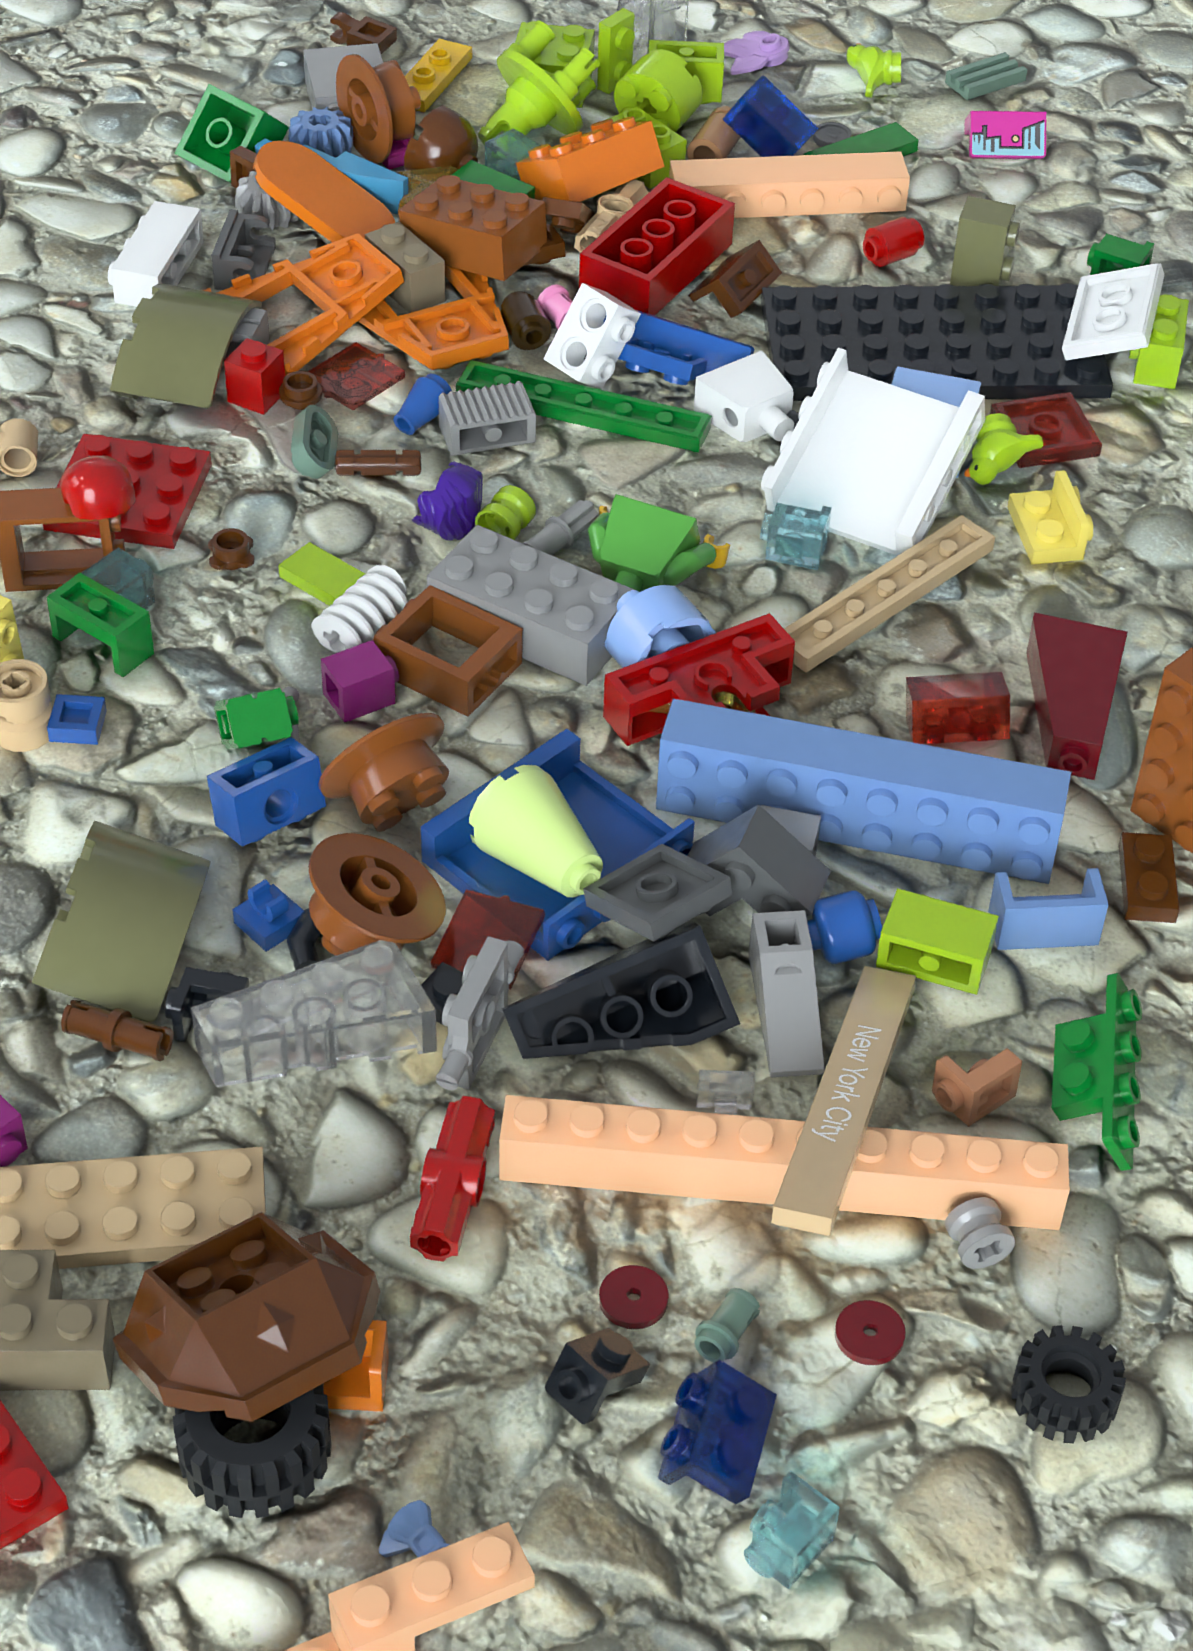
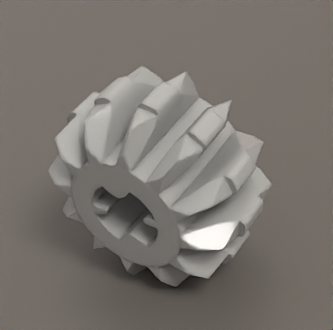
(254, 200)

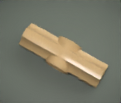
(609, 210)

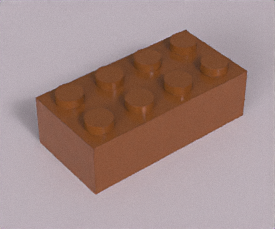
(1166, 773)

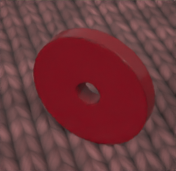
(628, 1312)
(864, 1348)

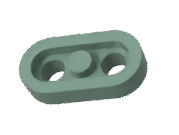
(314, 442)

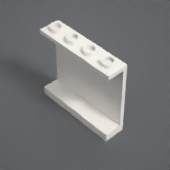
(873, 456)

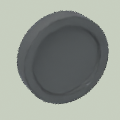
(830, 133)

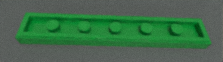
(597, 407)

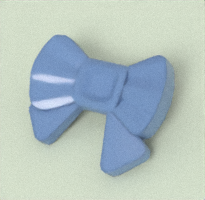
(411, 1530)

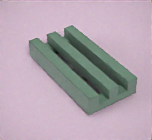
(985, 76)

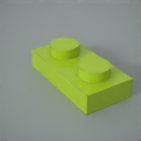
(615, 49)

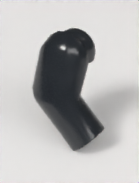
(302, 941)

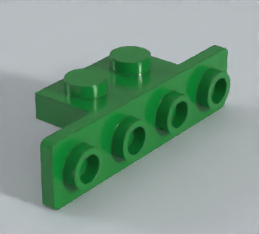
(1098, 1070)

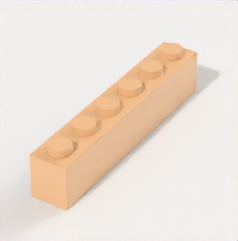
(801, 183)

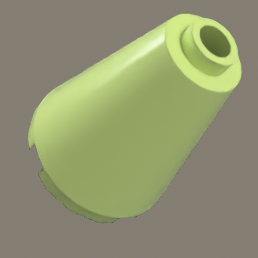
(535, 831)

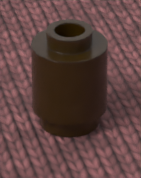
(525, 320)

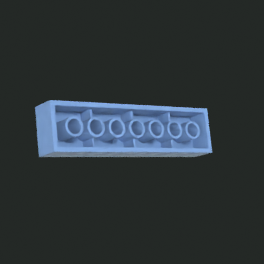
(865, 788)

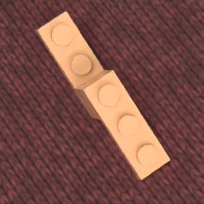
(425, 1594)

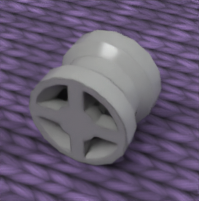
(979, 1233)

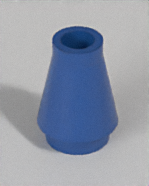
(421, 403)

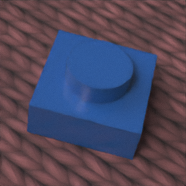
(76, 719)

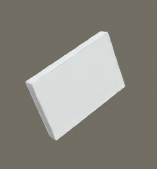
(1113, 312)

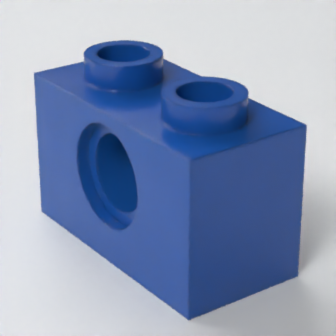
(266, 791)

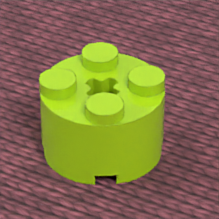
(660, 88)

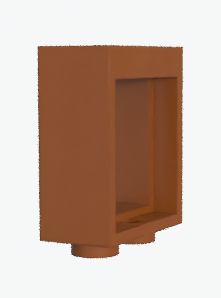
(45, 568)
(454, 687)

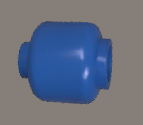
(845, 926)

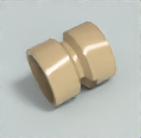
(23, 705)

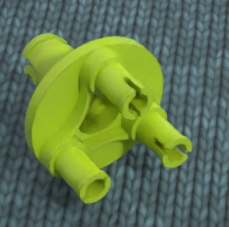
(538, 95)

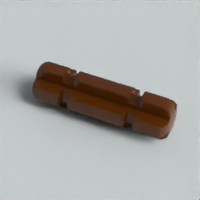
(378, 462)

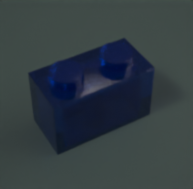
(769, 121)

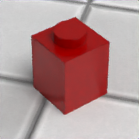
(254, 375)

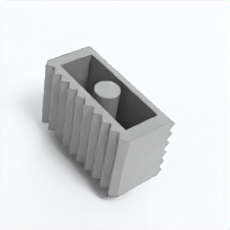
(487, 418)

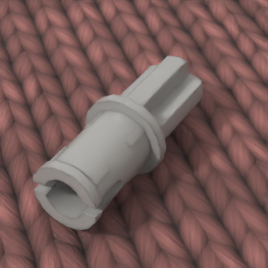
(561, 530)

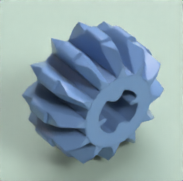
(322, 130)

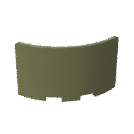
(178, 345)
(123, 922)

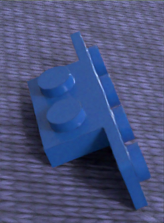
(678, 350)

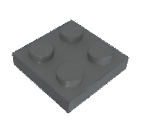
(658, 892)

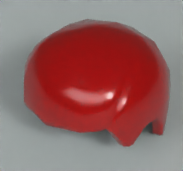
(97, 488)

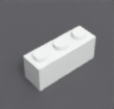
(156, 252)

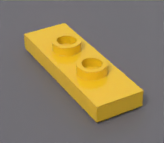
(437, 70)

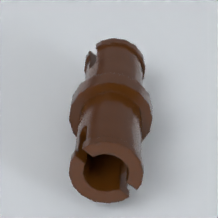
(117, 1030)

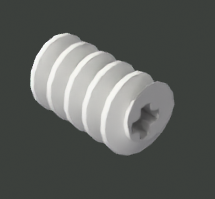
(361, 610)

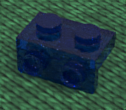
(718, 1431)

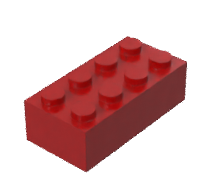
(659, 246)

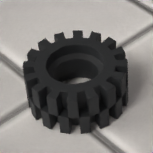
(1059, 1411)

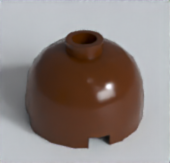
(445, 141)

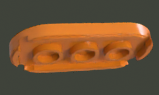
(318, 191)

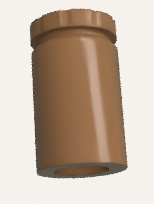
(714, 138)

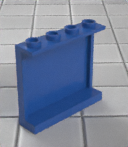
(609, 817)

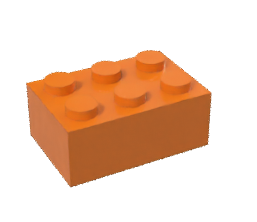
(592, 161)

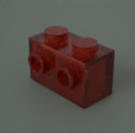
(958, 708)

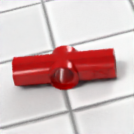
(452, 1179)

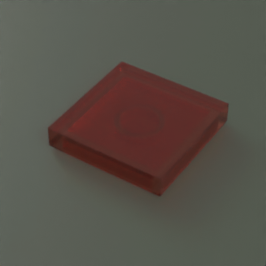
(1060, 424)

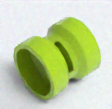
(508, 512)

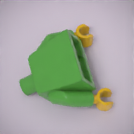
(650, 545)

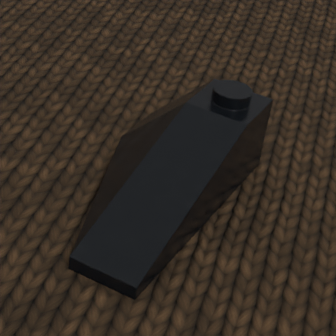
(630, 1001)

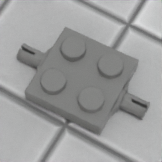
(477, 1011)

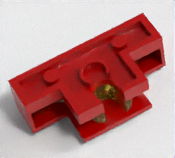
(725, 670)

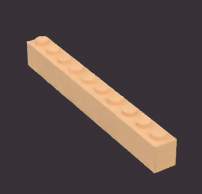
(749, 1157)

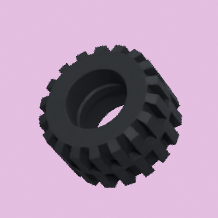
(259, 1472)

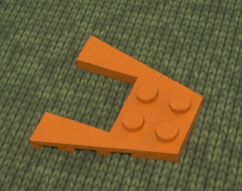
(340, 278)
(447, 331)

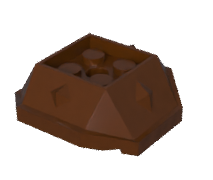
(249, 1319)

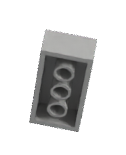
(555, 602)

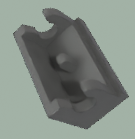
(240, 250)

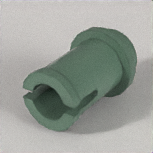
(720, 1334)

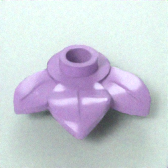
(756, 51)

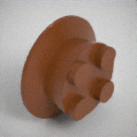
(377, 105)
(390, 770)
(371, 894)

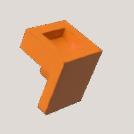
(364, 1384)

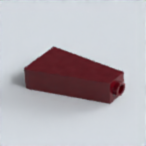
(1073, 688)

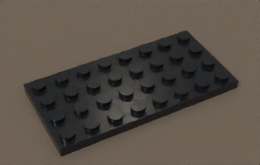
(977, 333)

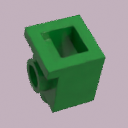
(1118, 254)

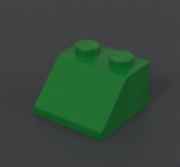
(222, 125)

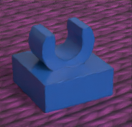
(267, 915)

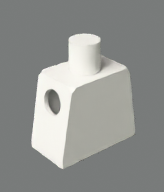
(746, 398)

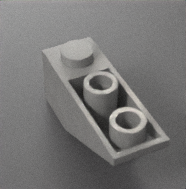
(786, 993)

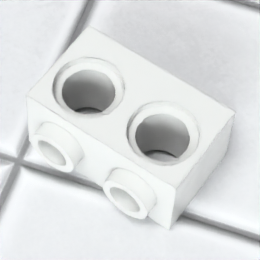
(585, 333)

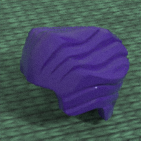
(453, 504)

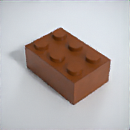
(477, 226)

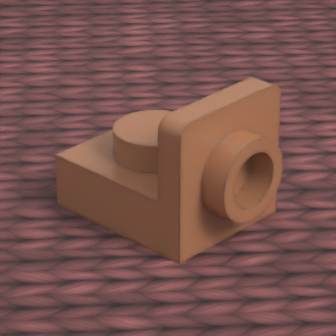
(978, 1091)

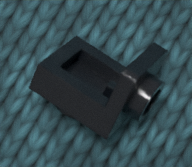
(195, 989)
(592, 1370)

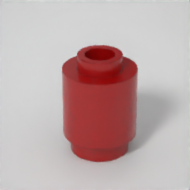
(893, 241)

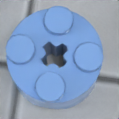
(653, 624)

